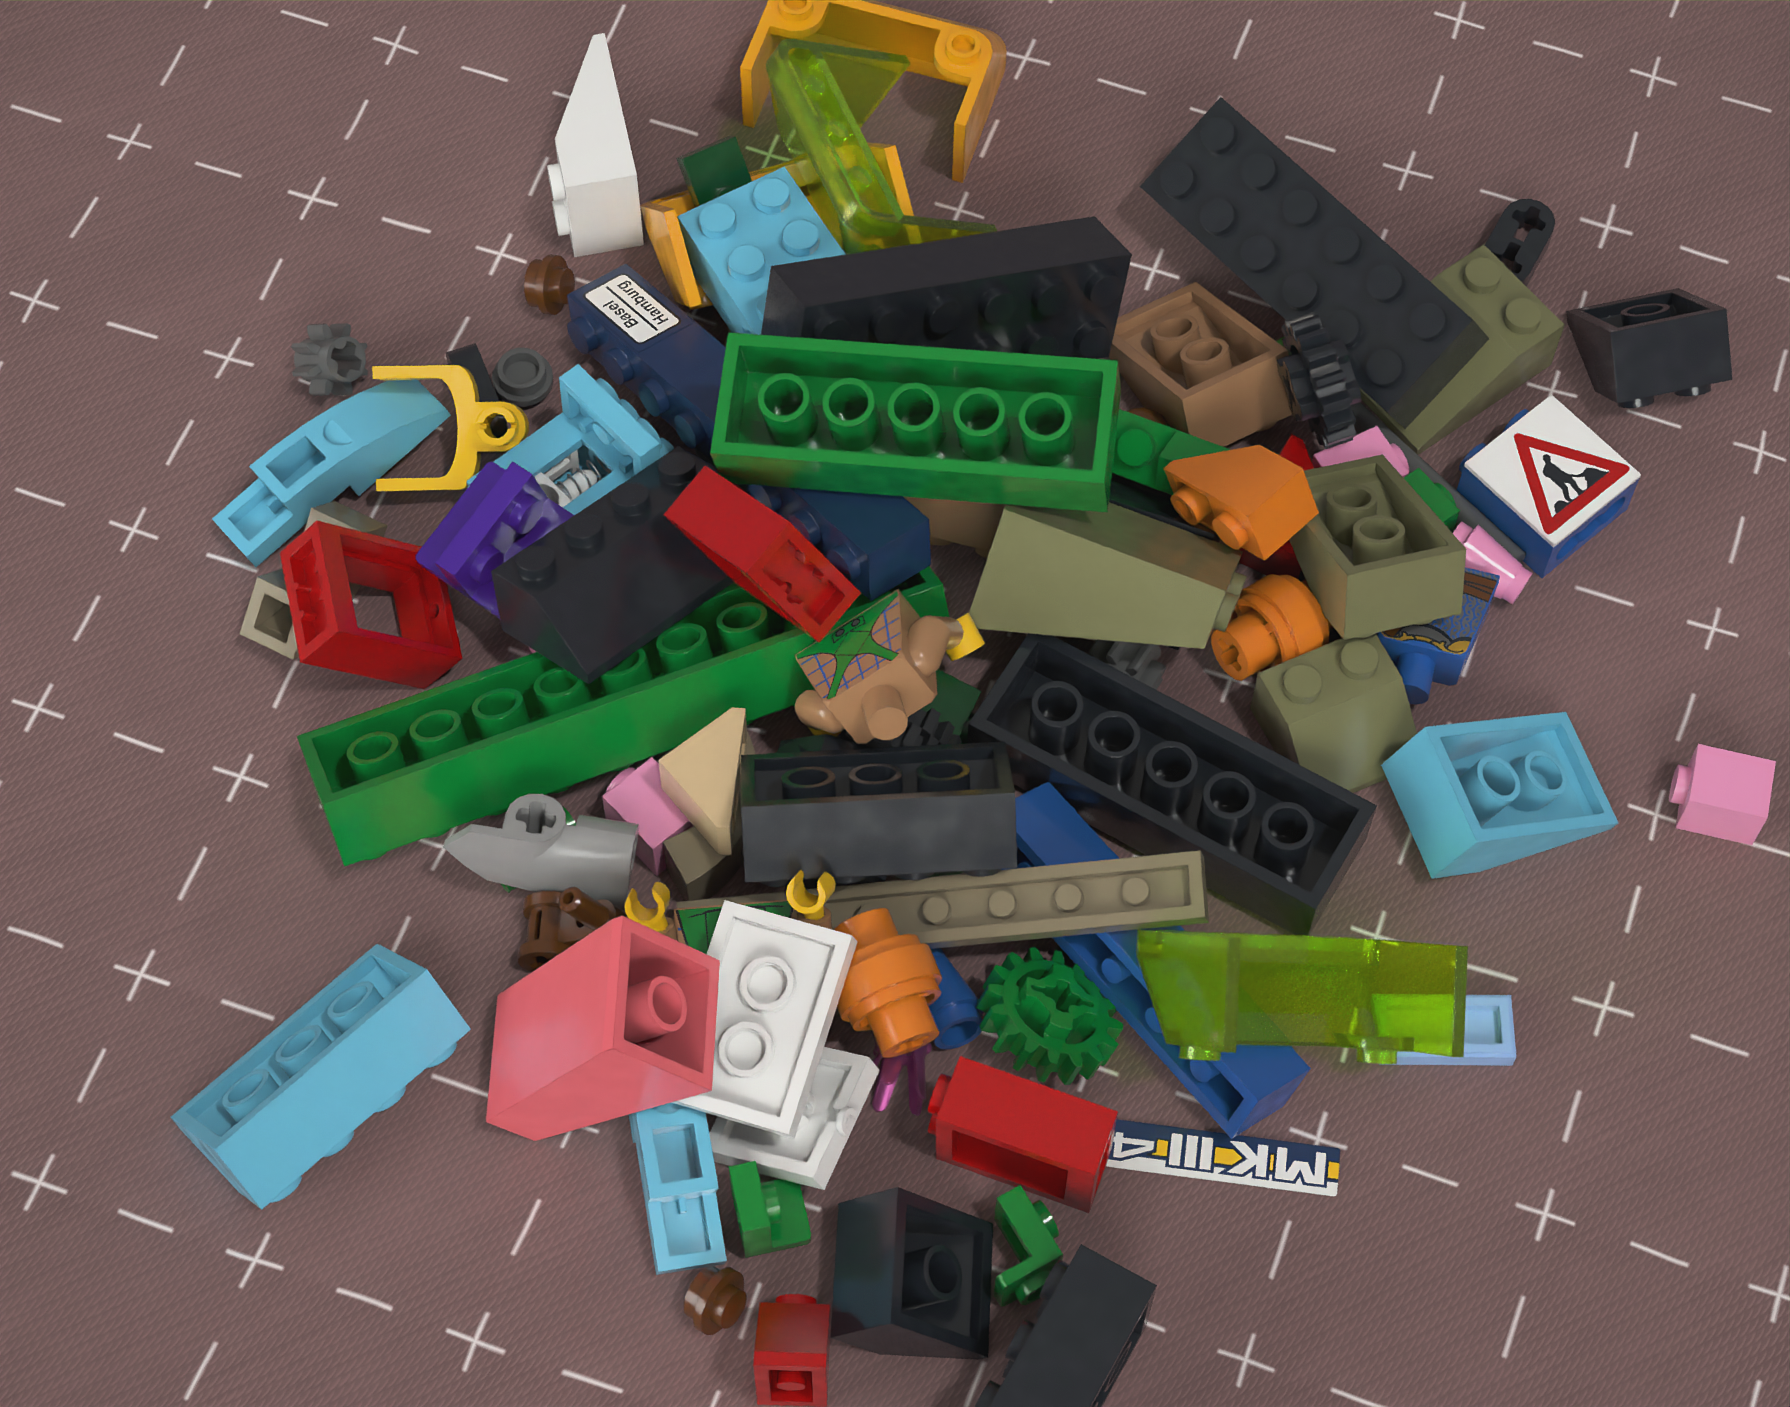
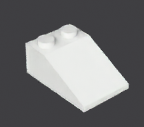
(595, 170)

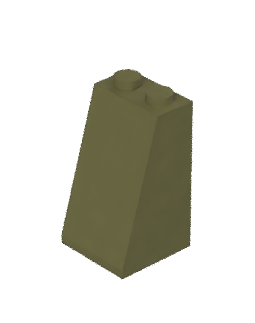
(1105, 578)

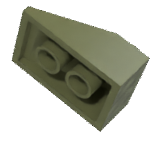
(1519, 347)
(1377, 551)

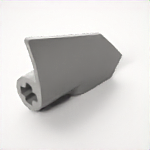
(546, 854)

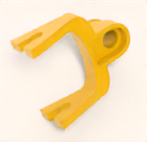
(472, 423)

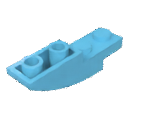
(323, 457)
(679, 1187)

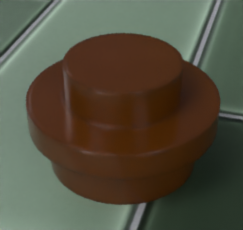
(548, 284)
(715, 1299)

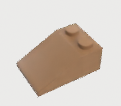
(1201, 366)

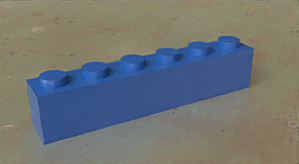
(1233, 1090)

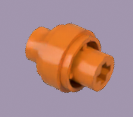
(1269, 626)
(889, 984)

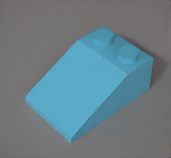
(1496, 791)

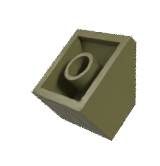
(1336, 711)

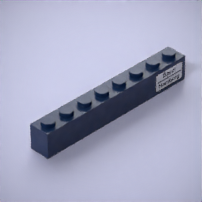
(678, 376)

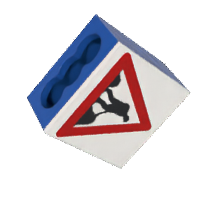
(1548, 483)

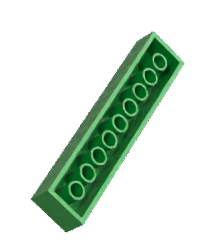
(540, 729)

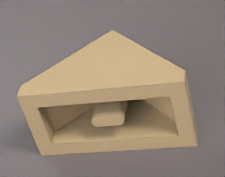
(706, 777)

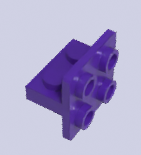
(488, 526)

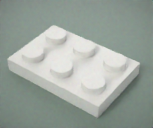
(772, 1014)

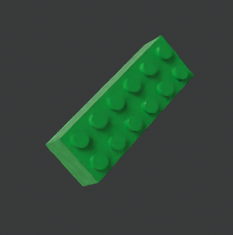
(917, 421)

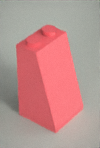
(603, 1032)

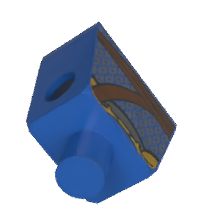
(1443, 646)

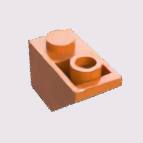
(1243, 496)

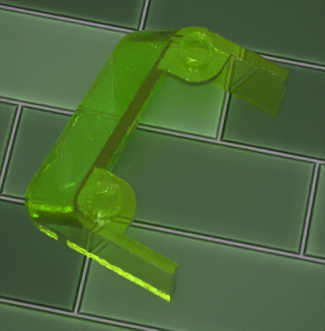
(818, 105)
(1304, 992)

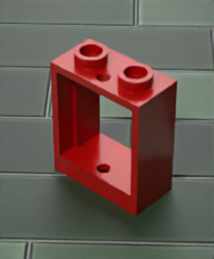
(762, 553)
(324, 617)
(1021, 1133)

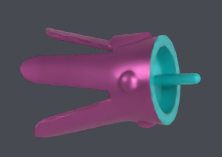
(890, 1072)

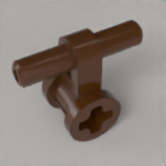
(559, 922)

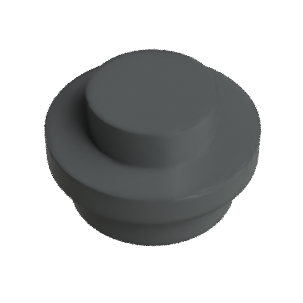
(522, 377)

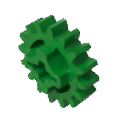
(1048, 1016)

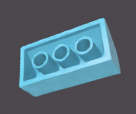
(322, 1074)

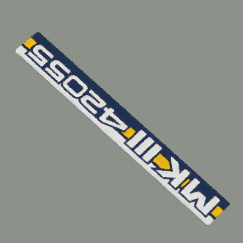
(1224, 1159)

